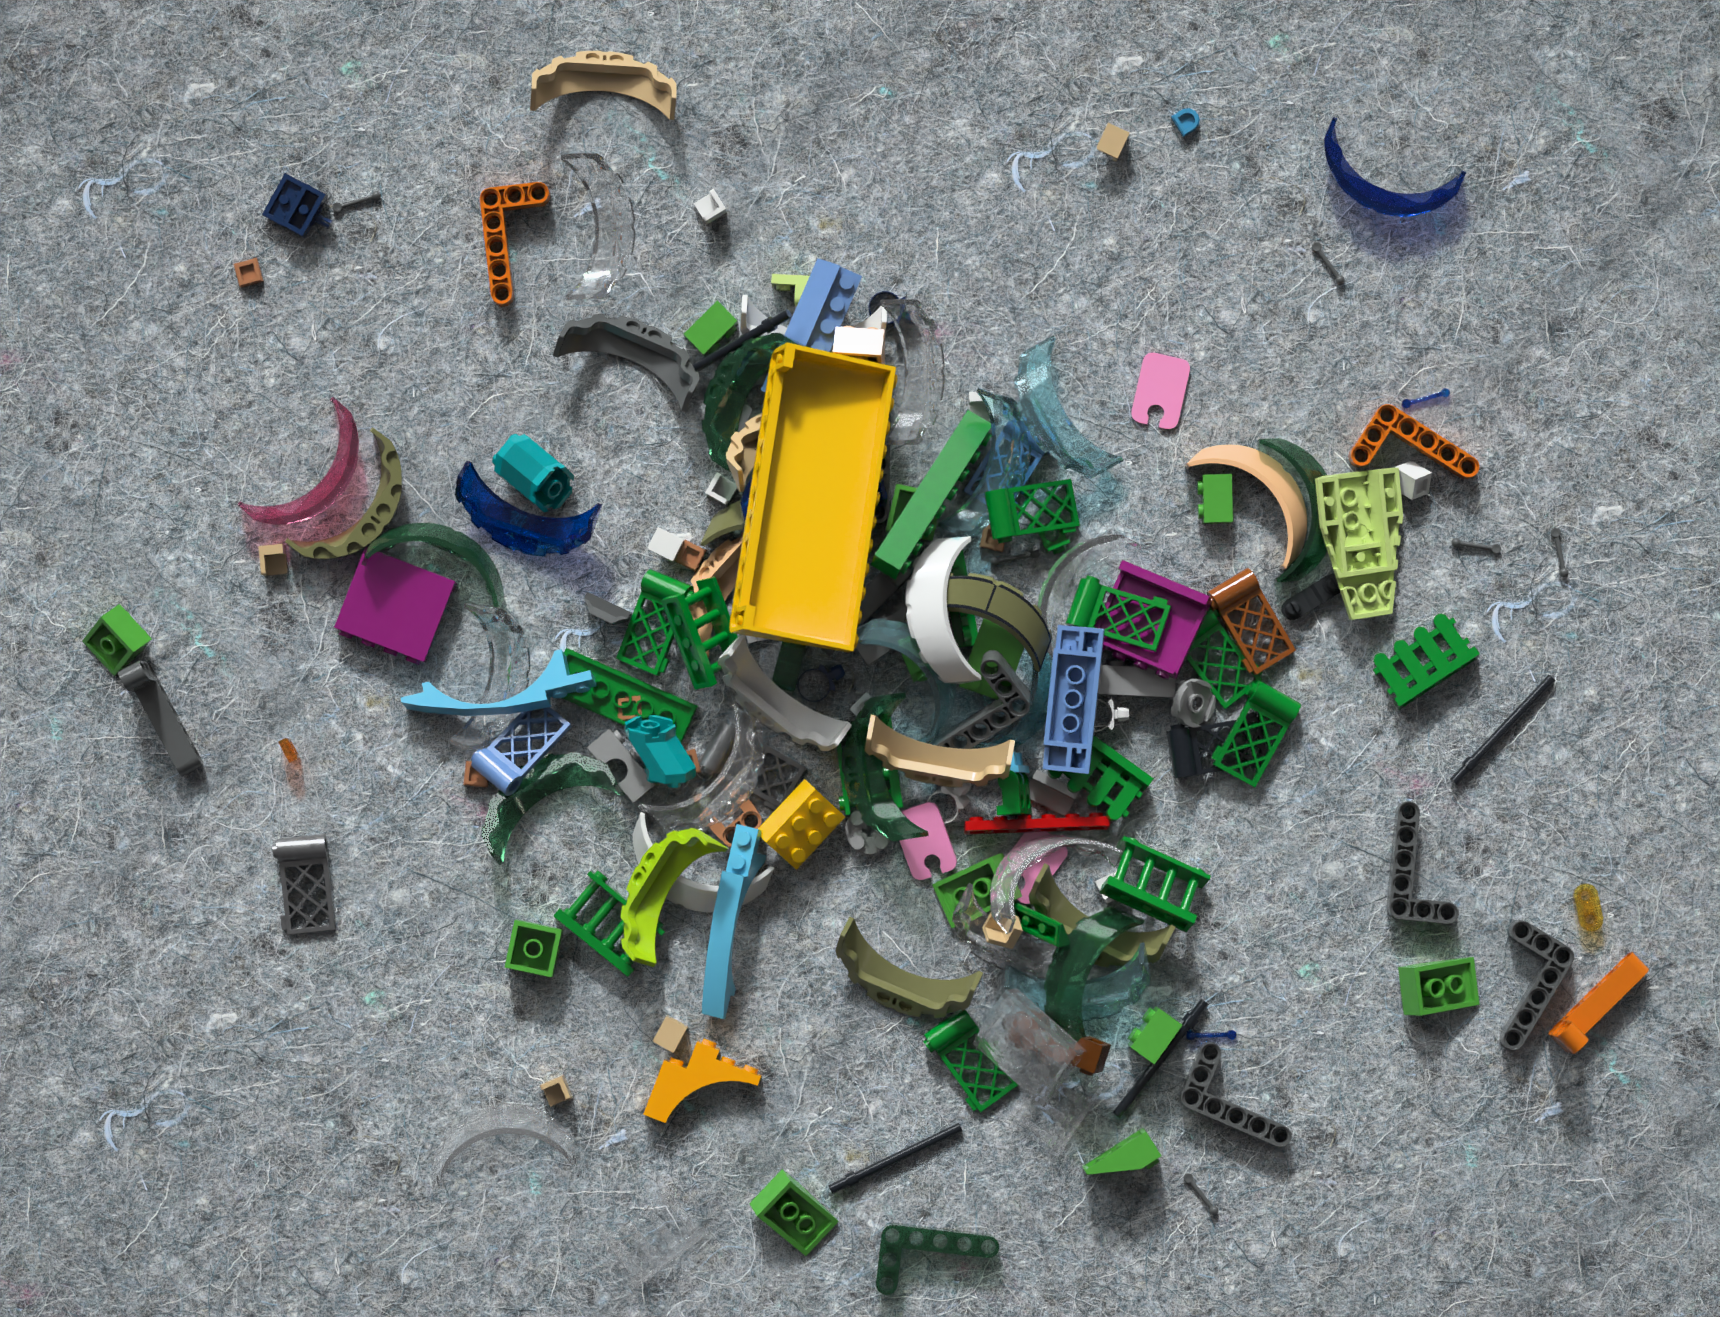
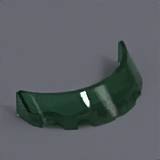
(730, 389)
(1309, 470)
(446, 540)
(865, 776)
(546, 777)
(1073, 963)

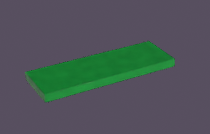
(614, 684)

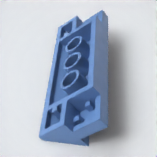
(822, 306)
(1073, 699)

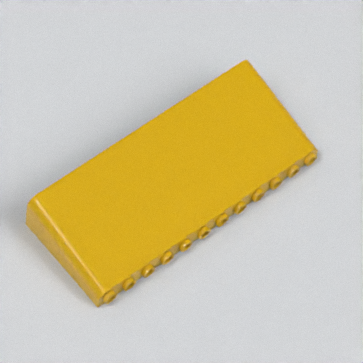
(813, 498)

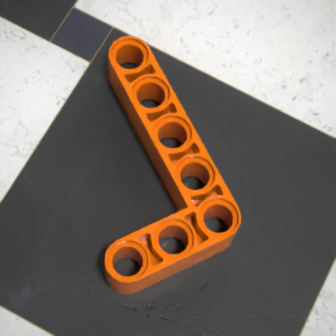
(500, 234)
(1413, 440)
(1571, 1029)

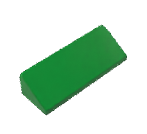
(1041, 926)

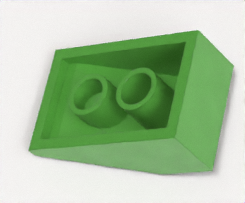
(992, 638)
(980, 875)
(1438, 986)
(1130, 1154)
(793, 1212)

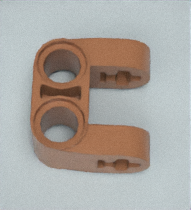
(722, 831)

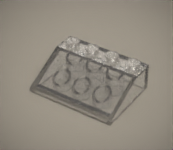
(1028, 1045)

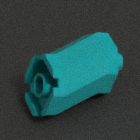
(533, 472)
(660, 750)

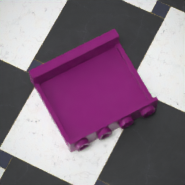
(394, 606)
(1181, 628)

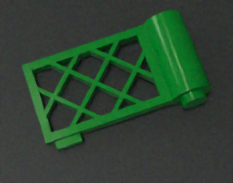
(1004, 516)
(654, 587)
(1090, 600)
(1209, 627)
(1267, 703)
(947, 1037)

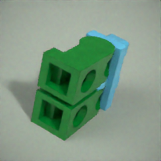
(1015, 789)

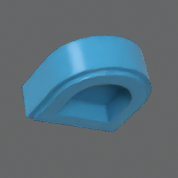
(1186, 121)

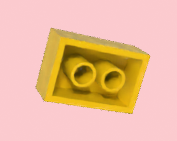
(800, 824)

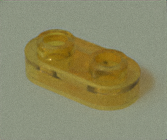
(1587, 907)

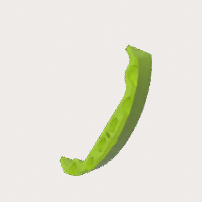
(651, 884)

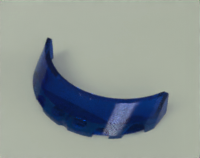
(1377, 198)
(517, 528)

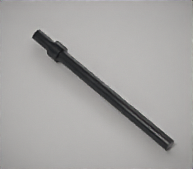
(767, 326)
(1471, 763)
(1189, 1021)
(852, 1179)

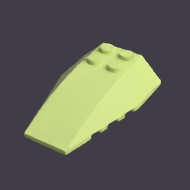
(1361, 531)

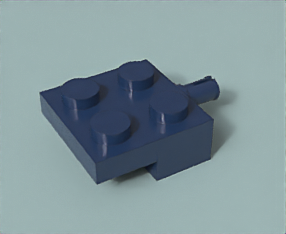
(296, 206)

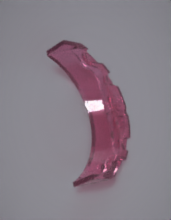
(327, 490)

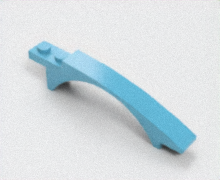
(553, 683)
(733, 886)

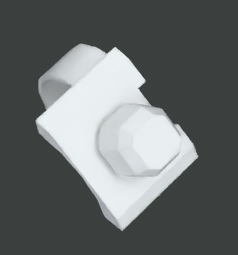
(1120, 714)
(958, 794)

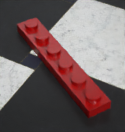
(1026, 824)

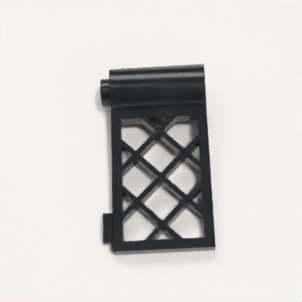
(1185, 749)

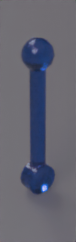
(1406, 403)
(1231, 1034)

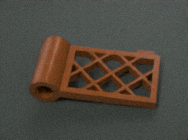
(1229, 597)

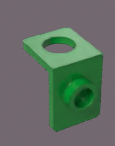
(1055, 546)

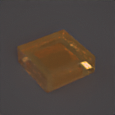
(289, 750)

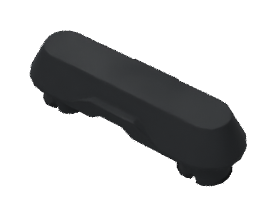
(1310, 597)

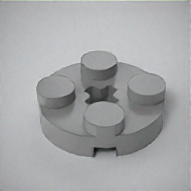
(1182, 706)
(859, 840)

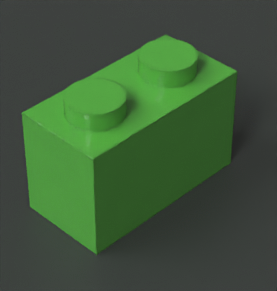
(711, 329)
(1216, 499)

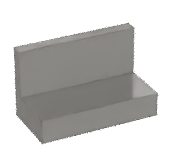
(1051, 793)

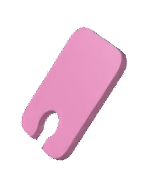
(1161, 384)
(937, 843)
(1030, 874)

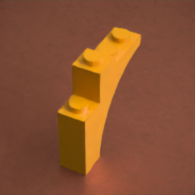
(704, 1068)

